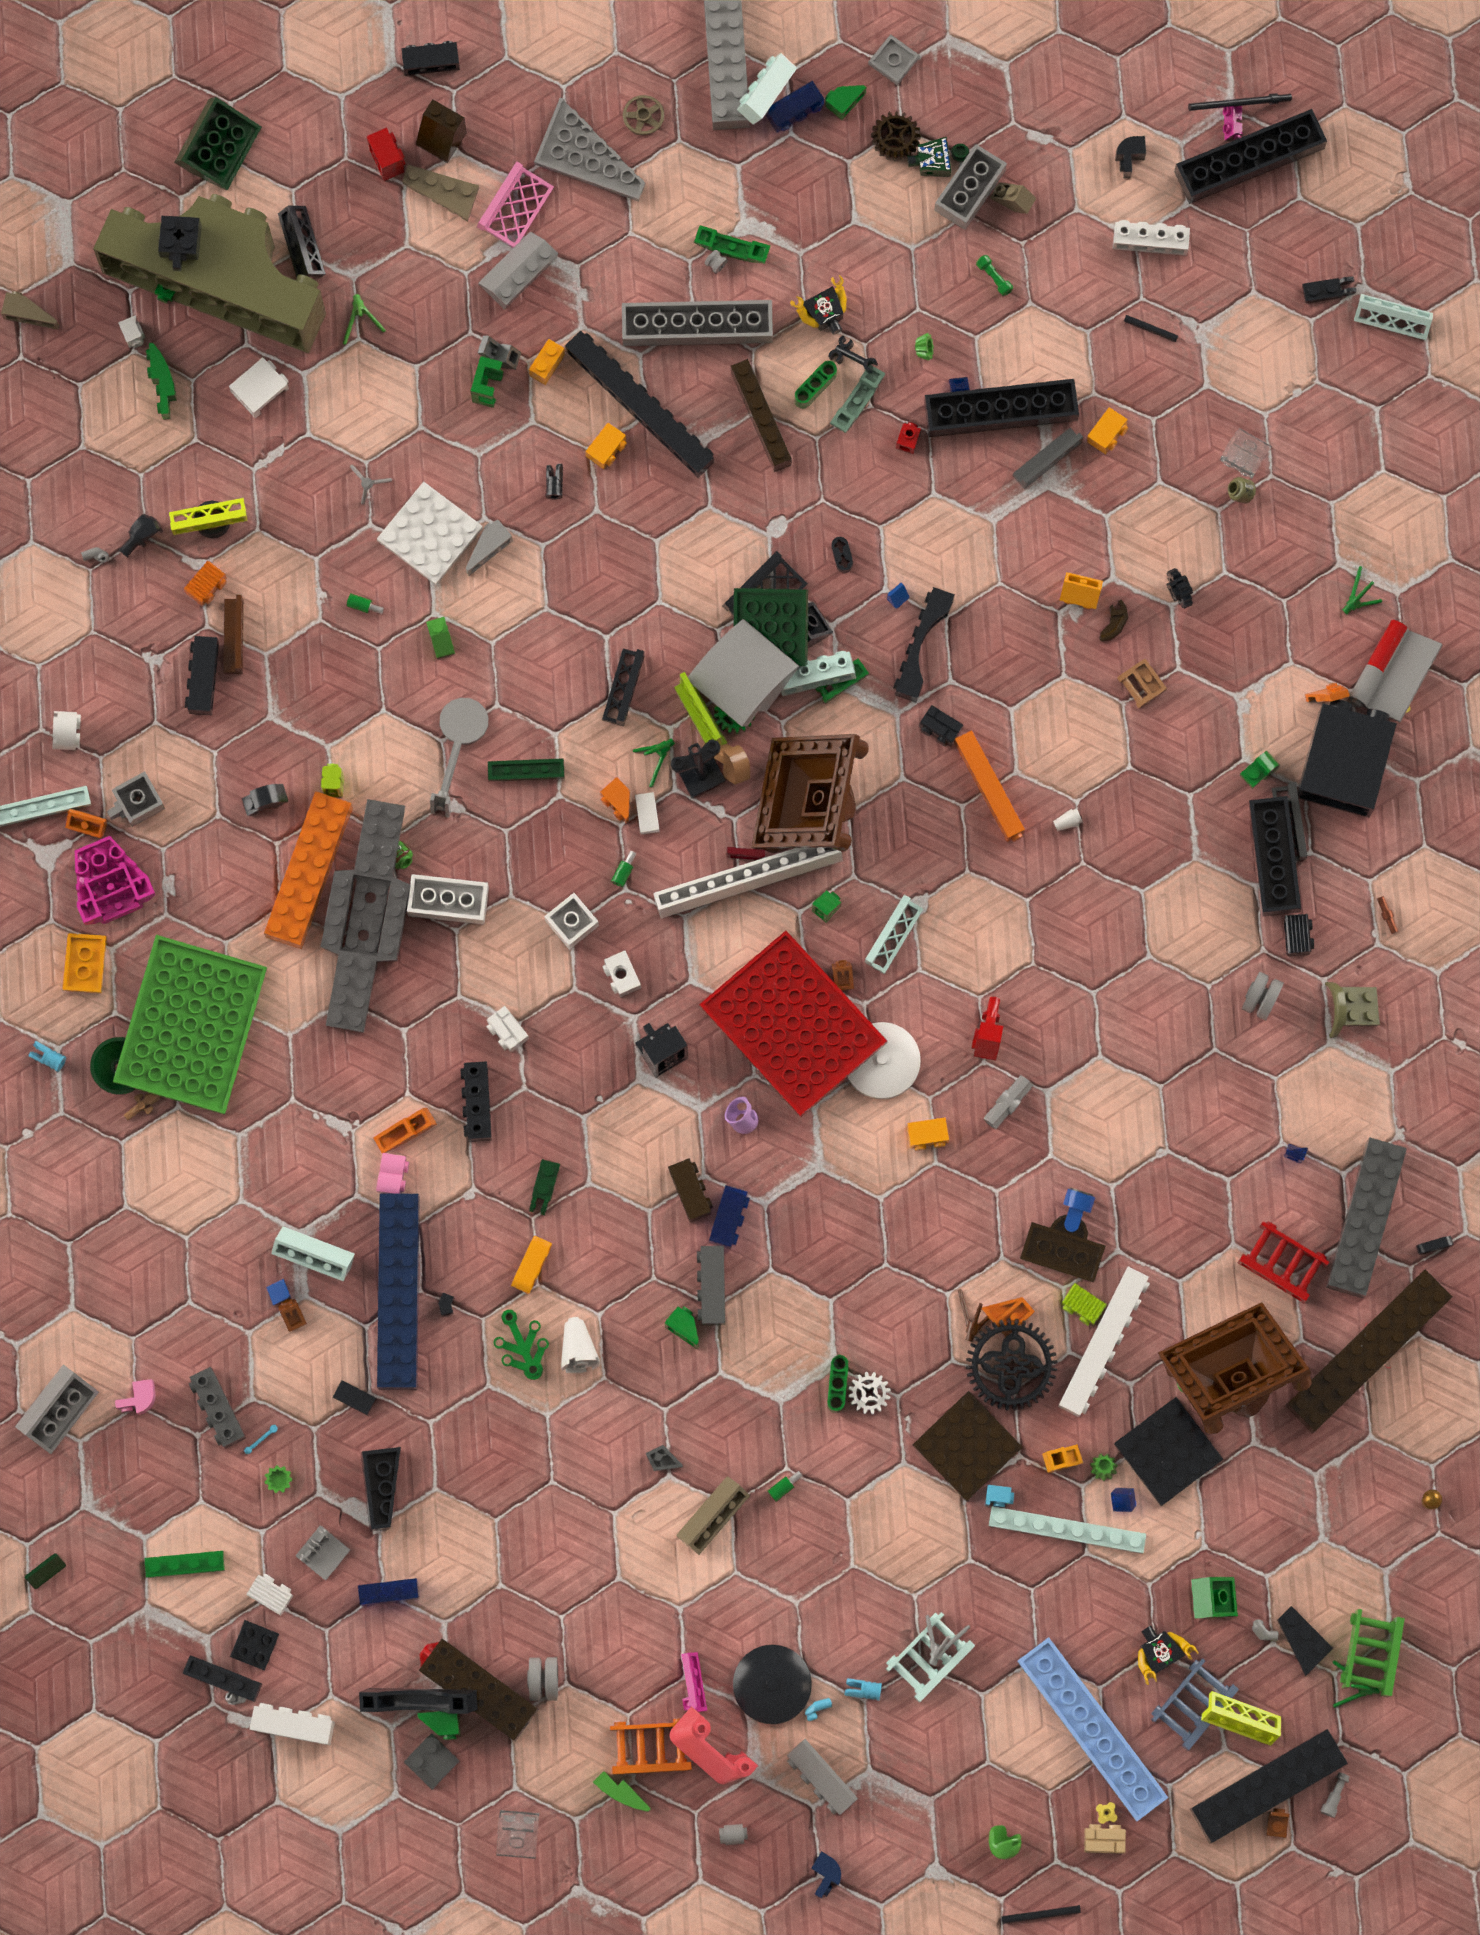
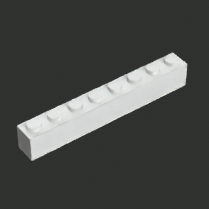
(1103, 1341)

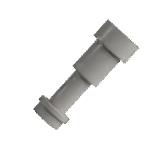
(1332, 1802)

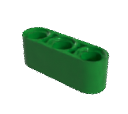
(817, 376)
(837, 1374)

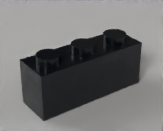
(430, 58)

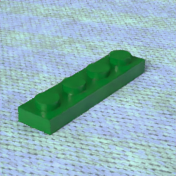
(184, 1564)

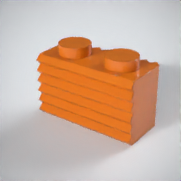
(205, 583)

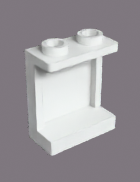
(258, 386)

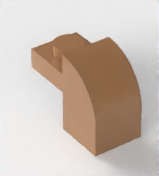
(735, 763)

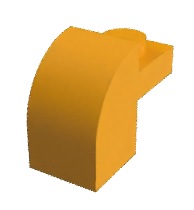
(1062, 1458)

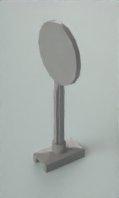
(462, 723)

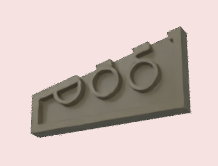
(443, 190)

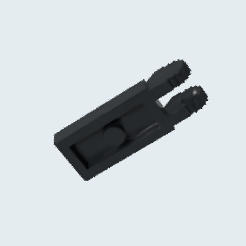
(1327, 289)

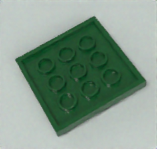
(778, 616)

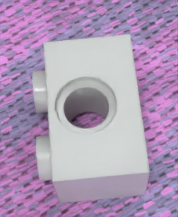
(617, 963)

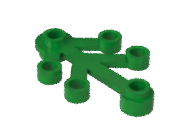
(523, 1347)

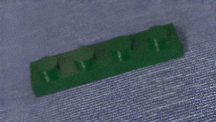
(526, 769)

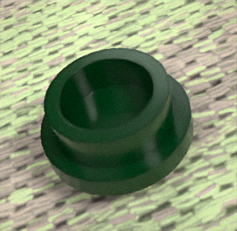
(959, 152)

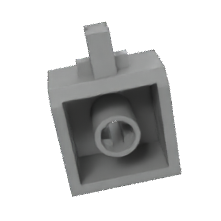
(127, 804)

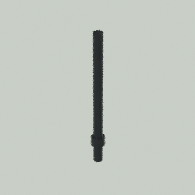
(1272, 99)

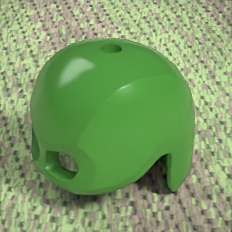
(1003, 1846)

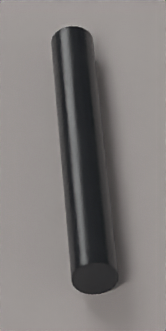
(1151, 328)

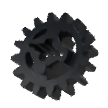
(1179, 588)

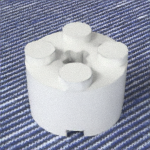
(65, 730)

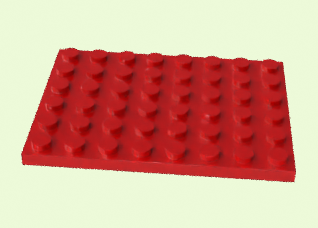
(793, 1023)

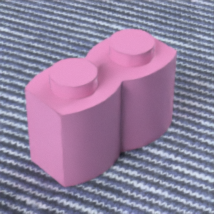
(391, 1174)

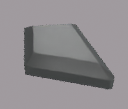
(662, 1459)

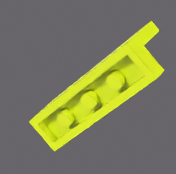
(208, 521)
(1242, 1723)

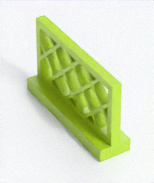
(698, 711)

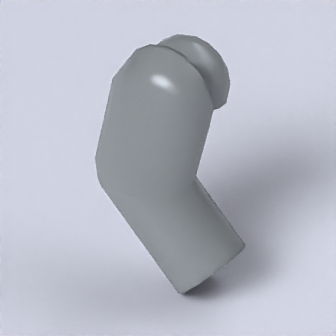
(1262, 1633)

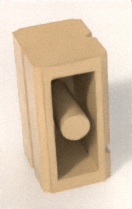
(1104, 1840)

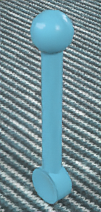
(273, 1429)

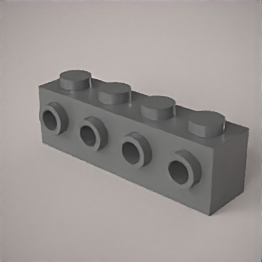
(712, 1285)
(217, 1408)

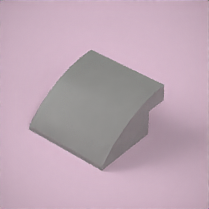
(743, 673)

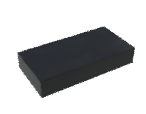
(354, 1397)

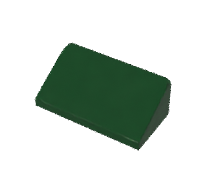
(45, 1571)

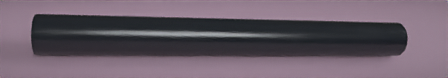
(1041, 1914)

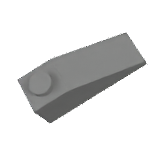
(491, 542)

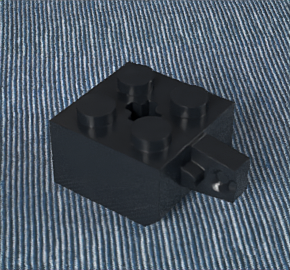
(189, 244)

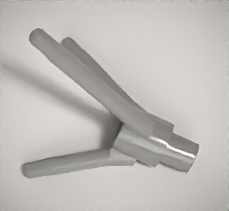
(367, 483)
(939, 1650)

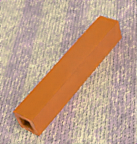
(989, 786)

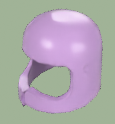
(747, 1122)

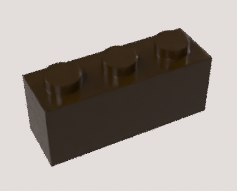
(690, 1189)

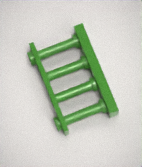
(1391, 1646)

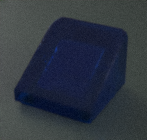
(959, 384)

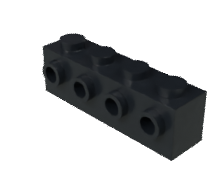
(203, 675)
(477, 1101)

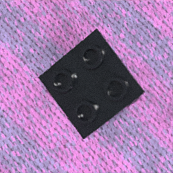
(254, 1645)

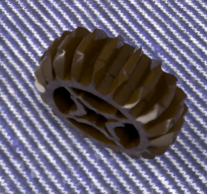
(906, 126)

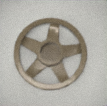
(643, 115)

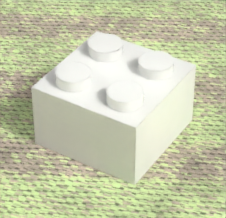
(571, 921)

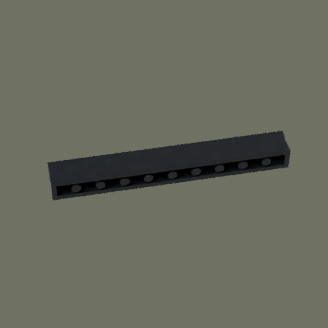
(639, 403)

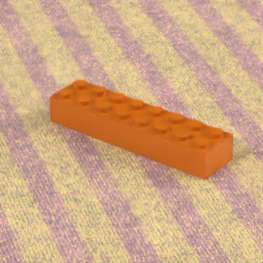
(308, 870)

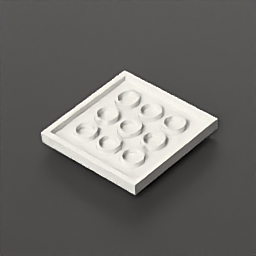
(429, 533)

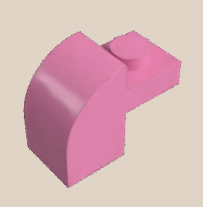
(143, 1398)

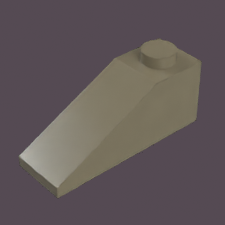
(21, 309)

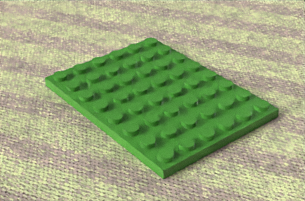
(190, 1024)

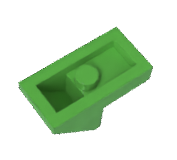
(440, 637)

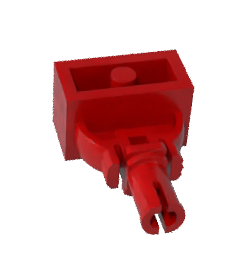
(988, 1036)

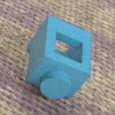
(999, 1496)

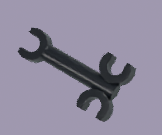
(844, 349)

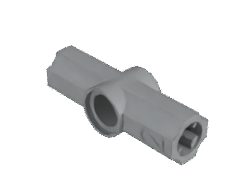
(1008, 1102)

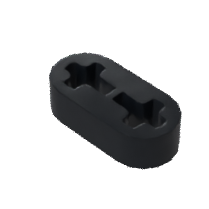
(846, 554)
(1434, 1245)

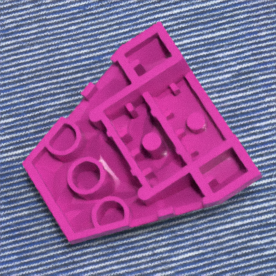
(108, 882)

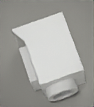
(132, 332)

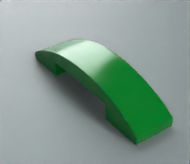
(732, 247)

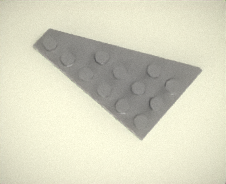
(579, 153)

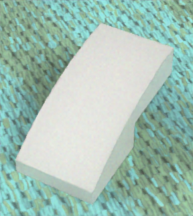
(647, 813)

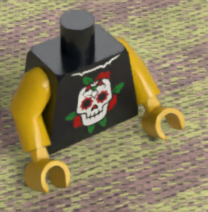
(824, 308)
(1161, 1652)

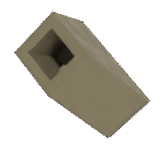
(1013, 197)

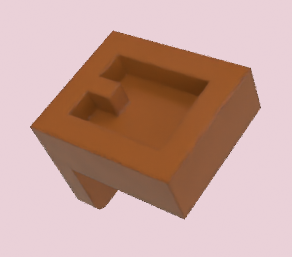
(843, 974)
(291, 1314)
(1277, 1823)

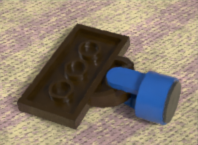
(1065, 1243)

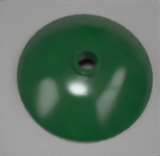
(103, 1066)

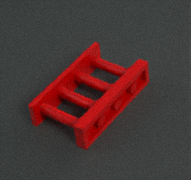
(1283, 1281)

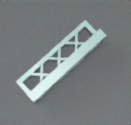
(1393, 310)
(890, 926)

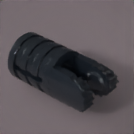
(554, 483)

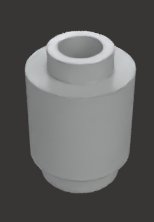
(733, 1834)

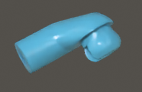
(817, 1706)

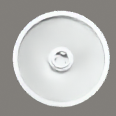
(891, 1068)

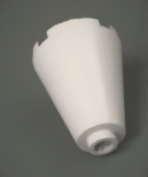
(578, 1348)

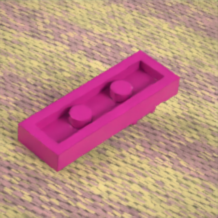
(694, 1683)

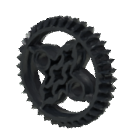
(1047, 1368)

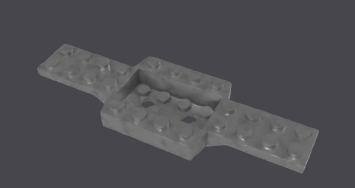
(373, 874)

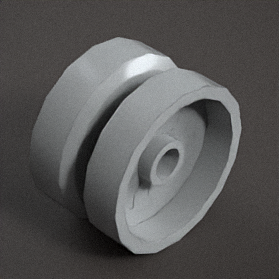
(1261, 995)
(543, 1679)

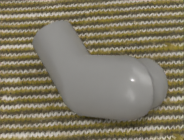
(96, 553)
(234, 1699)

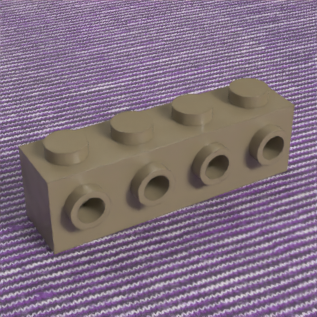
(713, 1515)

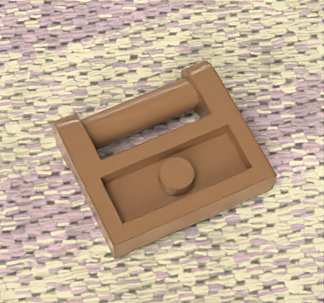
(1146, 679)

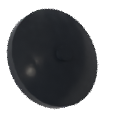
(772, 1684)

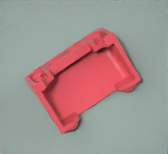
(690, 1737)

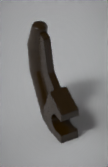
(1117, 622)

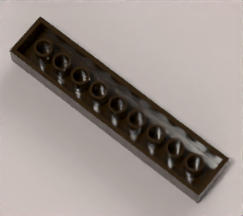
(1369, 1351)

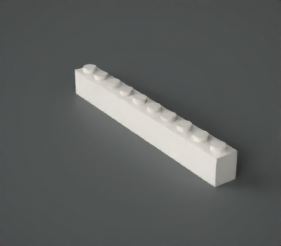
(743, 878)

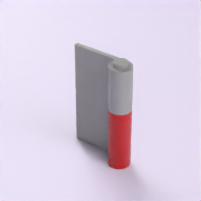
(1395, 671)

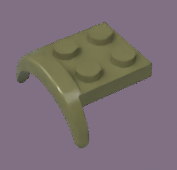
(1353, 1007)

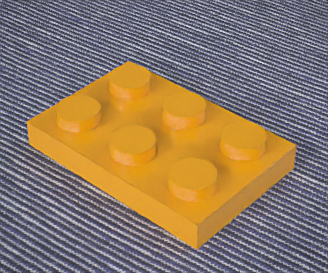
(84, 963)

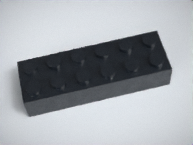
(1275, 856)

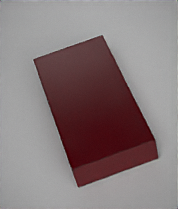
(744, 853)

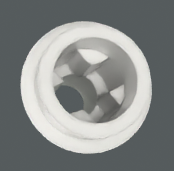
(1068, 820)

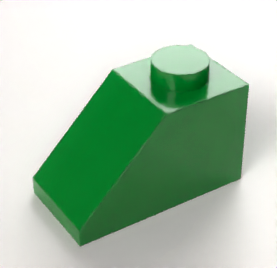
(844, 99)
(826, 905)

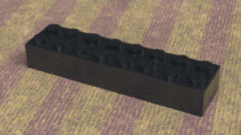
(1250, 156)
(1001, 408)
(1268, 1786)

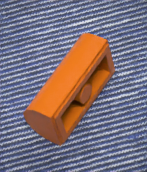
(86, 823)

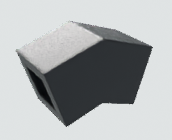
(445, 1304)

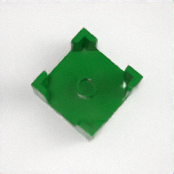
(486, 370)

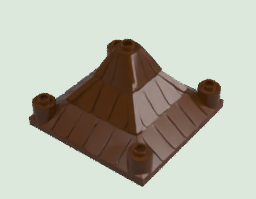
(807, 792)
(1235, 1366)

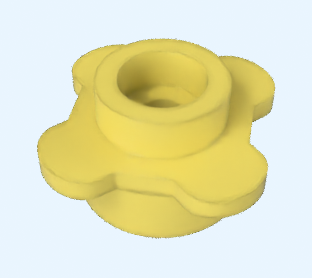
(1101, 1812)

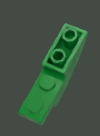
(161, 375)

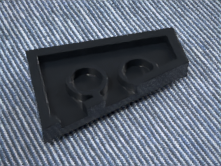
(1304, 1640)

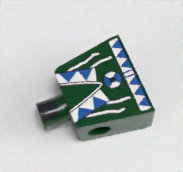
(932, 158)

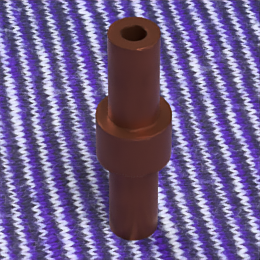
(1387, 914)

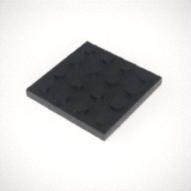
(1168, 1451)

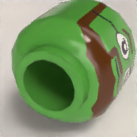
(403, 857)

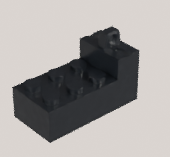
(662, 1048)

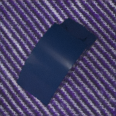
(829, 1870)

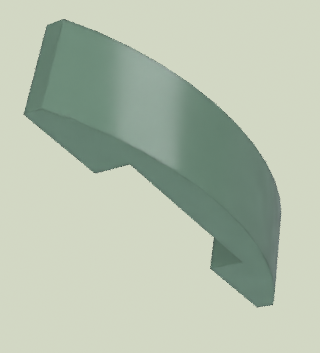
(858, 399)

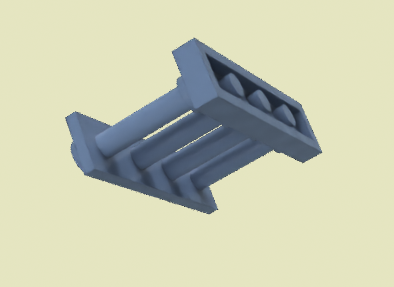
(1188, 1737)

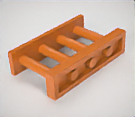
(642, 1764)

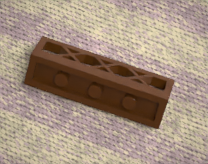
(233, 635)

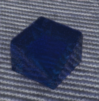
(1295, 1153)
(1123, 1499)

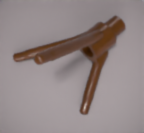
(972, 1326)

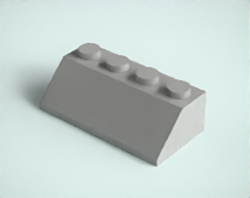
(518, 269)
(57, 1409)
(822, 1777)

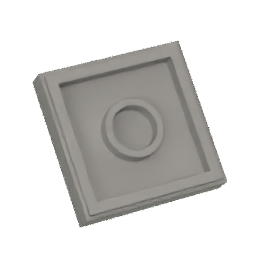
(894, 59)

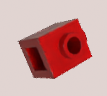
(908, 437)

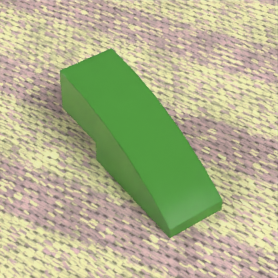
(622, 1793)

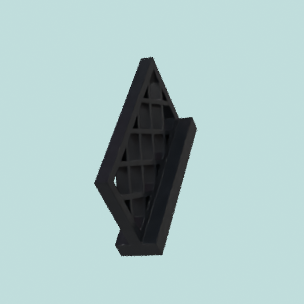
(762, 573)

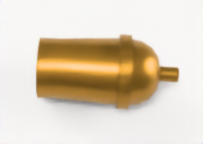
(1431, 1499)

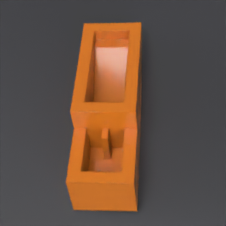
(405, 1130)

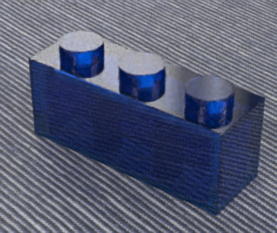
(795, 107)
(729, 1217)
(388, 1592)

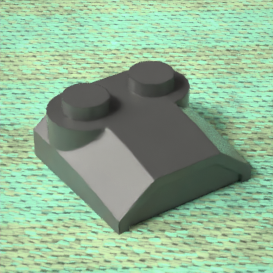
(431, 1761)

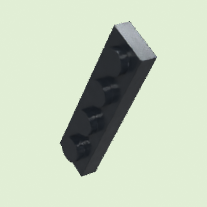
(222, 1678)

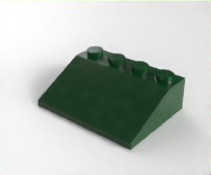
(218, 143)

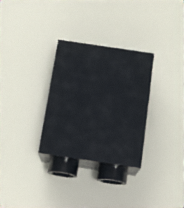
(1346, 758)

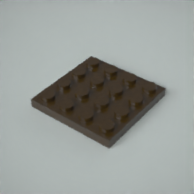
(967, 1446)

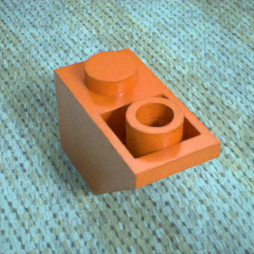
(618, 798)

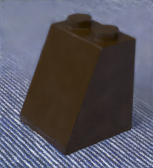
(441, 131)

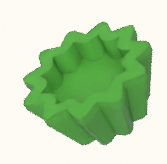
(924, 346)
(1103, 1467)
(278, 1479)

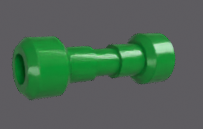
(985, 263)

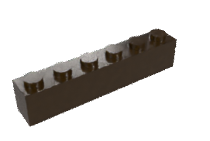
(761, 415)

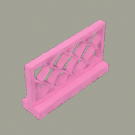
(502, 195)

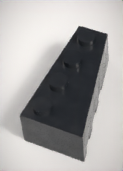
(380, 1479)

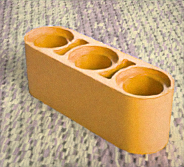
(531, 1264)

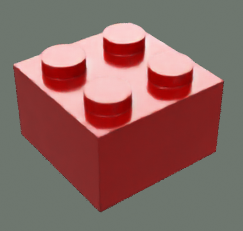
(386, 153)

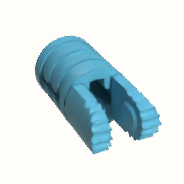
(50, 1058)
(868, 1690)

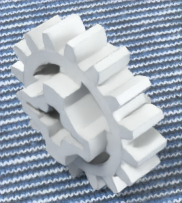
(877, 1398)

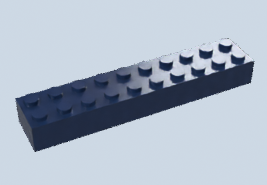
(398, 1292)

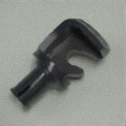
(140, 530)

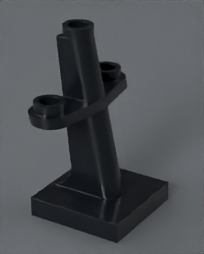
(699, 769)

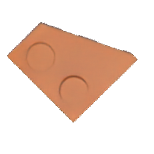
(1330, 693)
(1010, 1309)

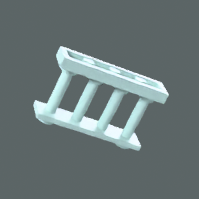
(934, 1675)

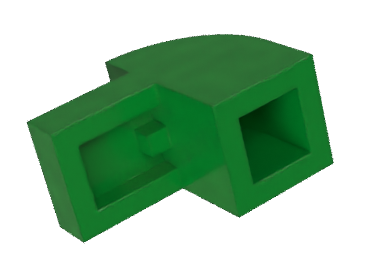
(1260, 769)

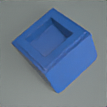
(898, 595)
(278, 1292)

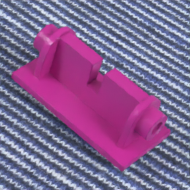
(1231, 127)

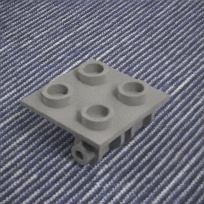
(322, 1552)

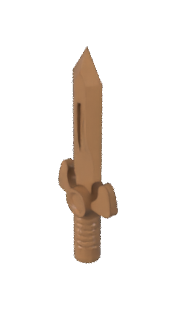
(149, 1099)

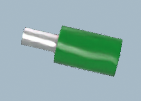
(362, 604)
(623, 870)
(783, 1486)

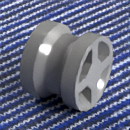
(716, 261)

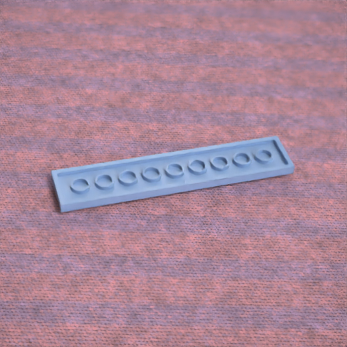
(1092, 1729)

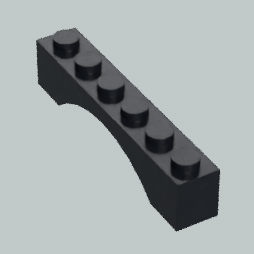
(937, 609)
(393, 1699)

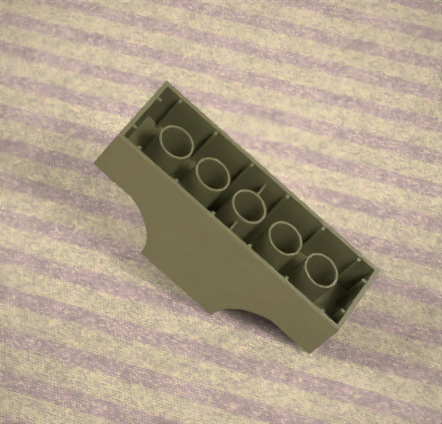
(228, 280)

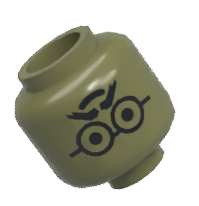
(1241, 490)

